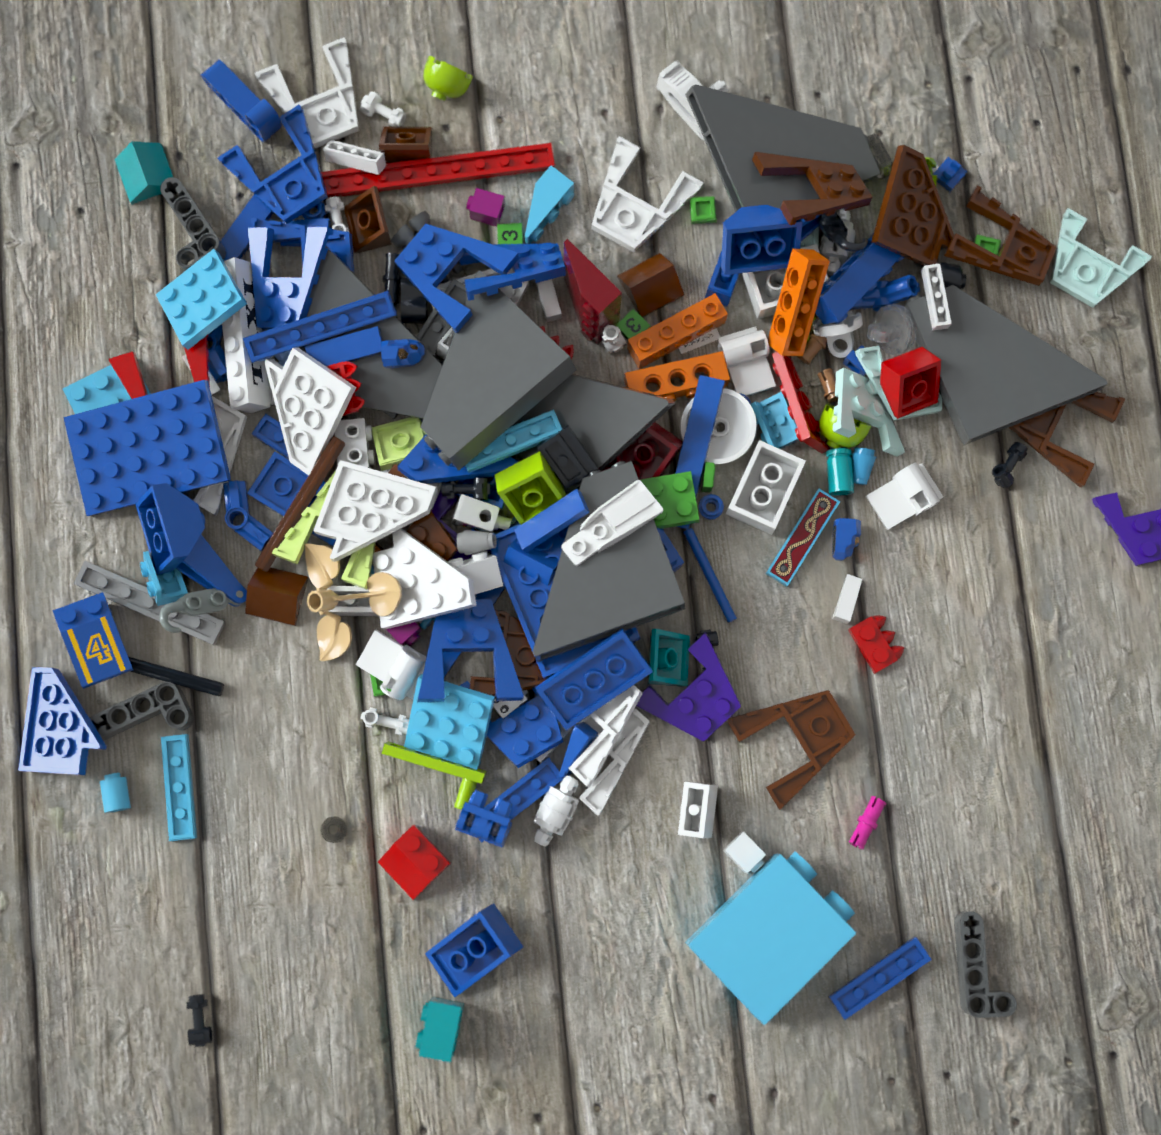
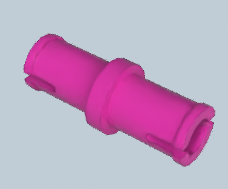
(867, 822)

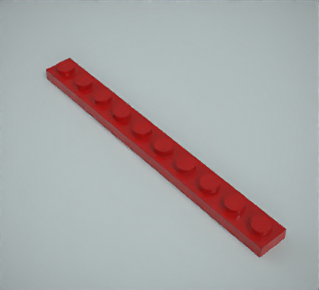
(441, 170)

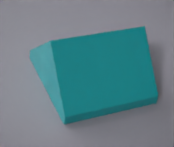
(143, 170)
(668, 658)

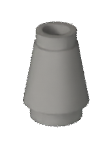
(475, 541)

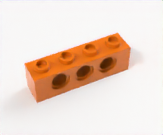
(798, 302)
(677, 331)
(711, 364)

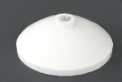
(738, 432)

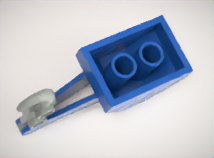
(175, 540)

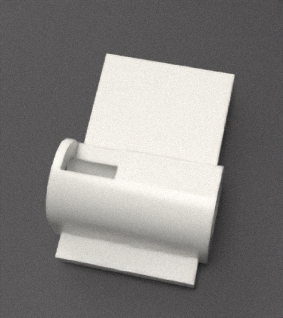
(747, 360)
(907, 494)
(393, 664)

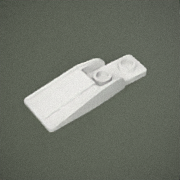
(613, 522)

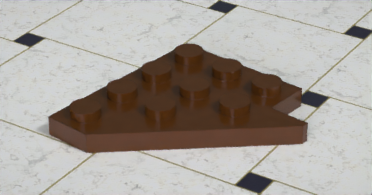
(911, 212)

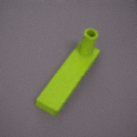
(469, 776)

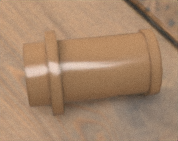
(812, 348)
(828, 384)

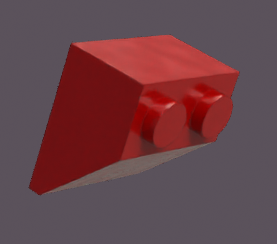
(911, 381)
(414, 861)

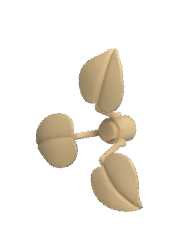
(332, 635)

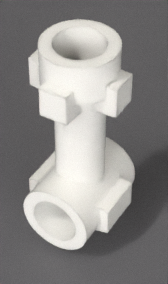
(373, 104)
(334, 207)
(612, 339)
(372, 718)

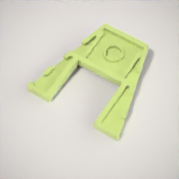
(293, 545)

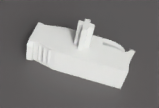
(674, 84)

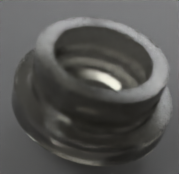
(342, 829)

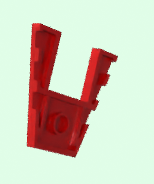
(129, 372)

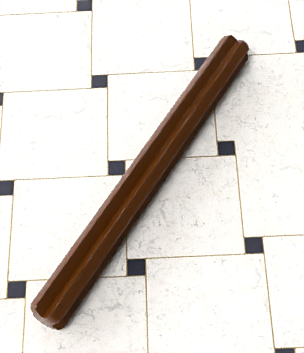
(301, 501)

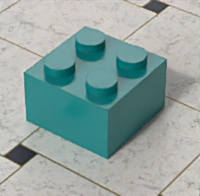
(440, 1029)

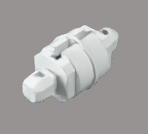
(828, 248)
(556, 810)

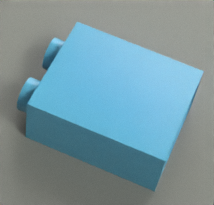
(773, 935)

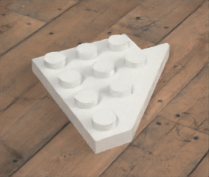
(308, 405)
(368, 506)
(426, 579)

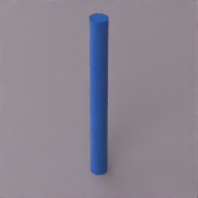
(710, 575)

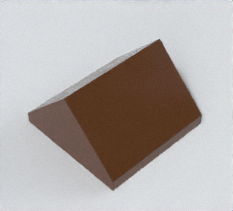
(406, 143)
(367, 222)
(651, 284)
(275, 595)

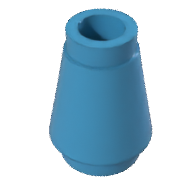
(862, 462)

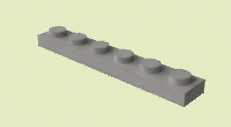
(137, 598)

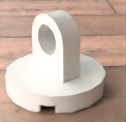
(842, 330)

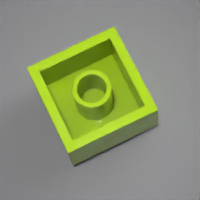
(529, 487)

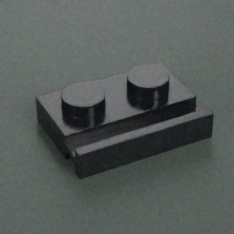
(567, 456)

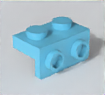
(775, 421)
(164, 587)

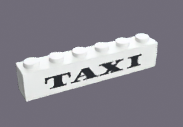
(245, 379)

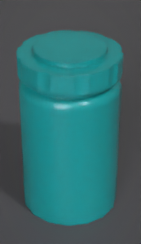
(840, 472)

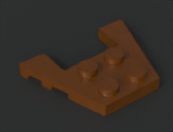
(521, 655)

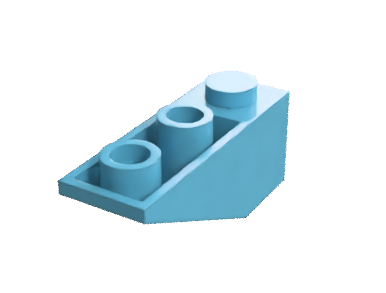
(549, 196)

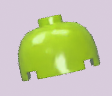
(445, 79)
(836, 440)

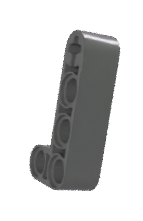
(191, 222)
(135, 716)
(978, 962)

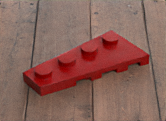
(807, 426)

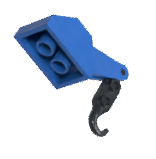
(763, 239)

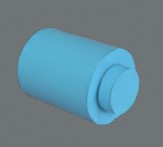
(115, 793)

